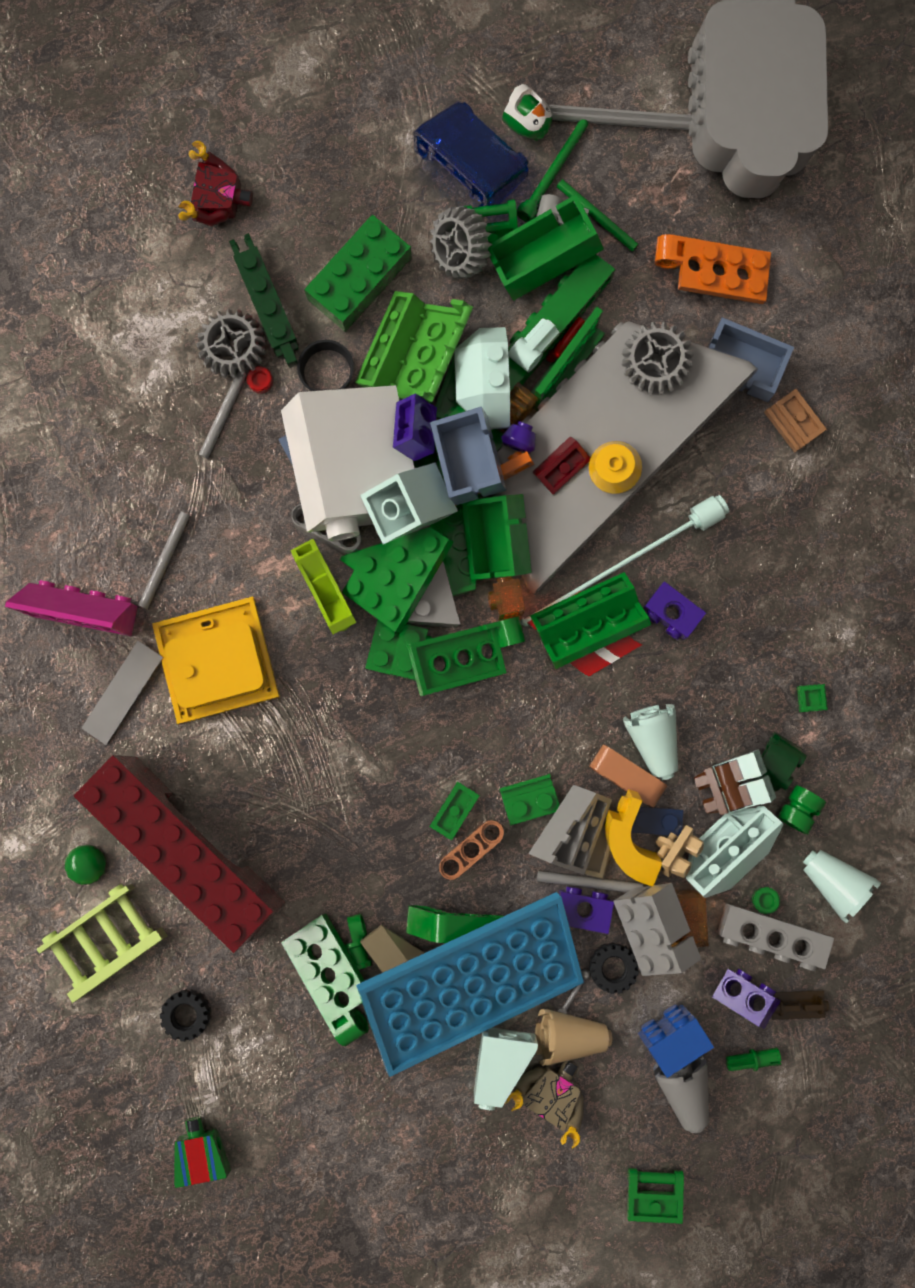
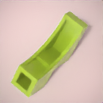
(323, 586)

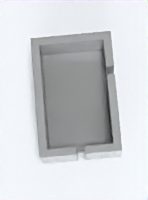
(653, 923)

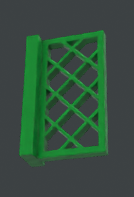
(578, 349)

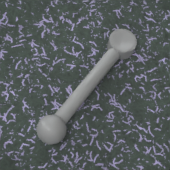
(586, 975)

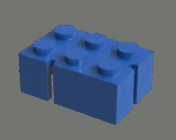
(675, 1039)

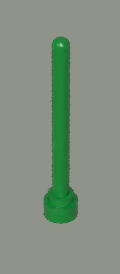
(528, 210)

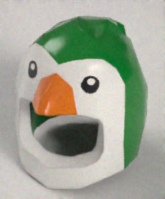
(530, 117)

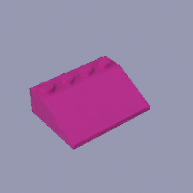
(75, 608)

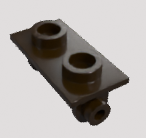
(800, 1005)

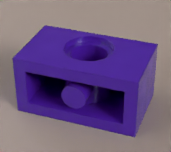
(688, 613)
(599, 916)

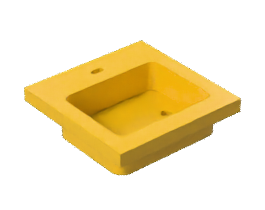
(216, 664)

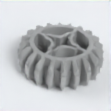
(460, 242)
(211, 349)
(667, 353)

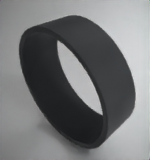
(318, 346)

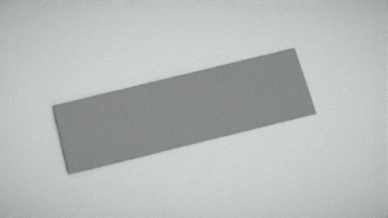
(122, 692)

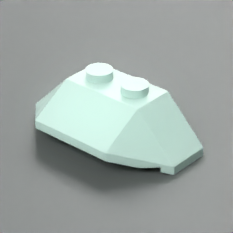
(484, 375)
(732, 849)

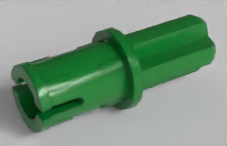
(754, 1059)

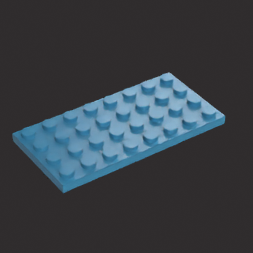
(471, 984)

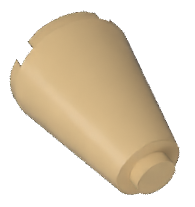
(569, 1037)

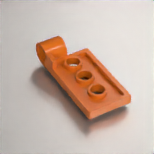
(678, 250)

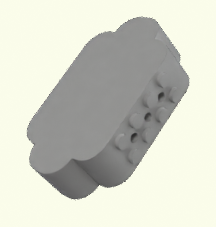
(758, 92)

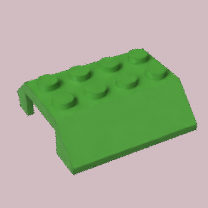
(414, 346)

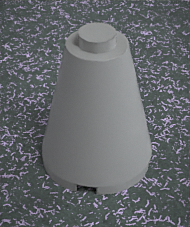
(688, 1094)

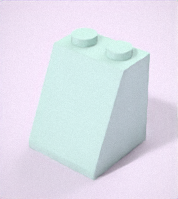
(408, 502)
(501, 1064)

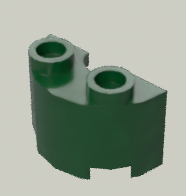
(780, 760)

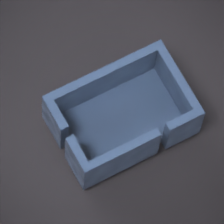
(762, 351)
(468, 456)

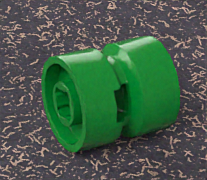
(801, 810)

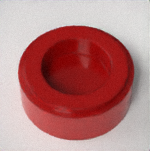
(260, 380)

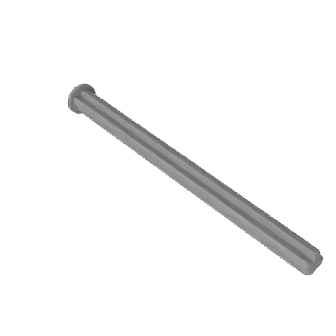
(621, 117)

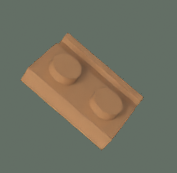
(795, 420)

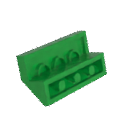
(590, 620)

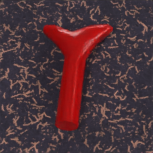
(557, 350)

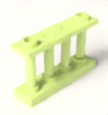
(126, 953)

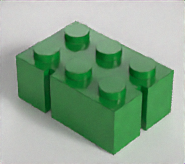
(497, 537)

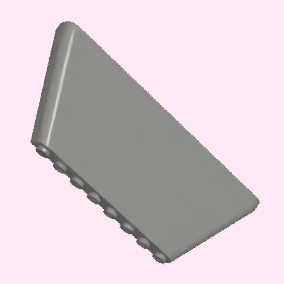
(602, 408)

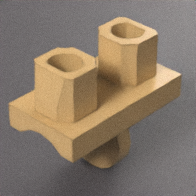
(673, 861)

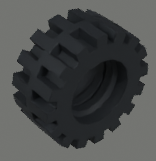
(613, 985)
(185, 1032)

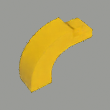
(633, 860)

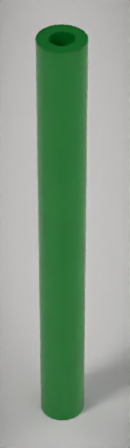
(599, 217)

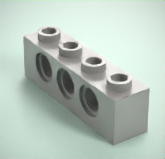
(816, 944)

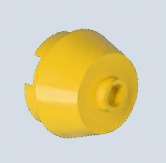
(615, 467)

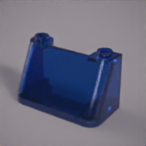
(471, 153)

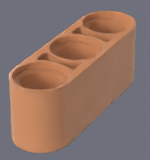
(627, 775)
(465, 861)

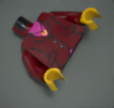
(215, 190)

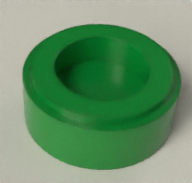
(765, 900)

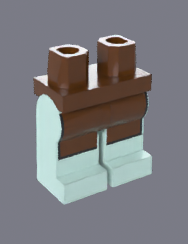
(727, 788)

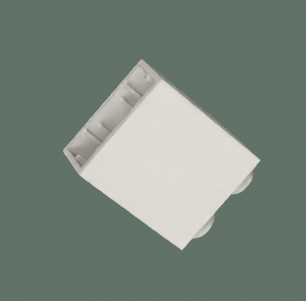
(339, 451)

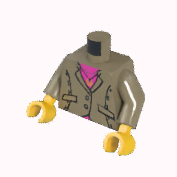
(553, 1097)

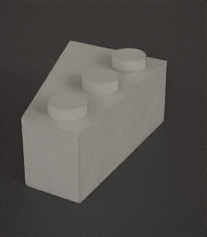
(436, 604)
(573, 830)

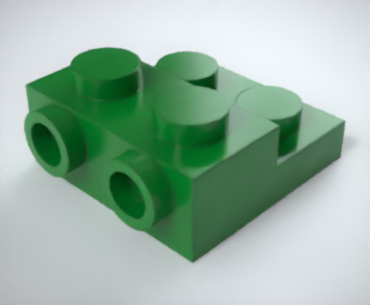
(390, 651)

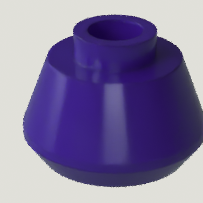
(520, 437)

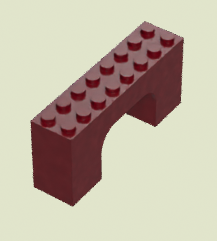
(137, 813)

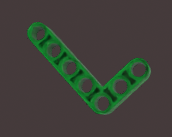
(441, 925)

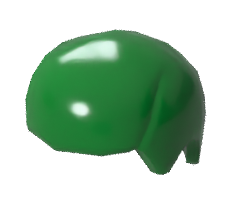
(85, 864)

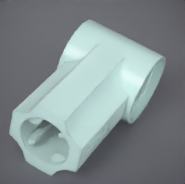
(529, 350)

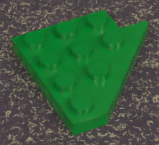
(395, 575)

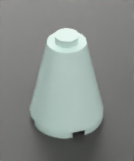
(655, 738)
(840, 883)

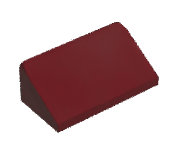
(561, 465)

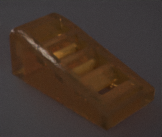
(519, 409)

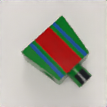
(199, 1155)

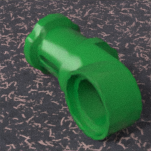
(355, 948)

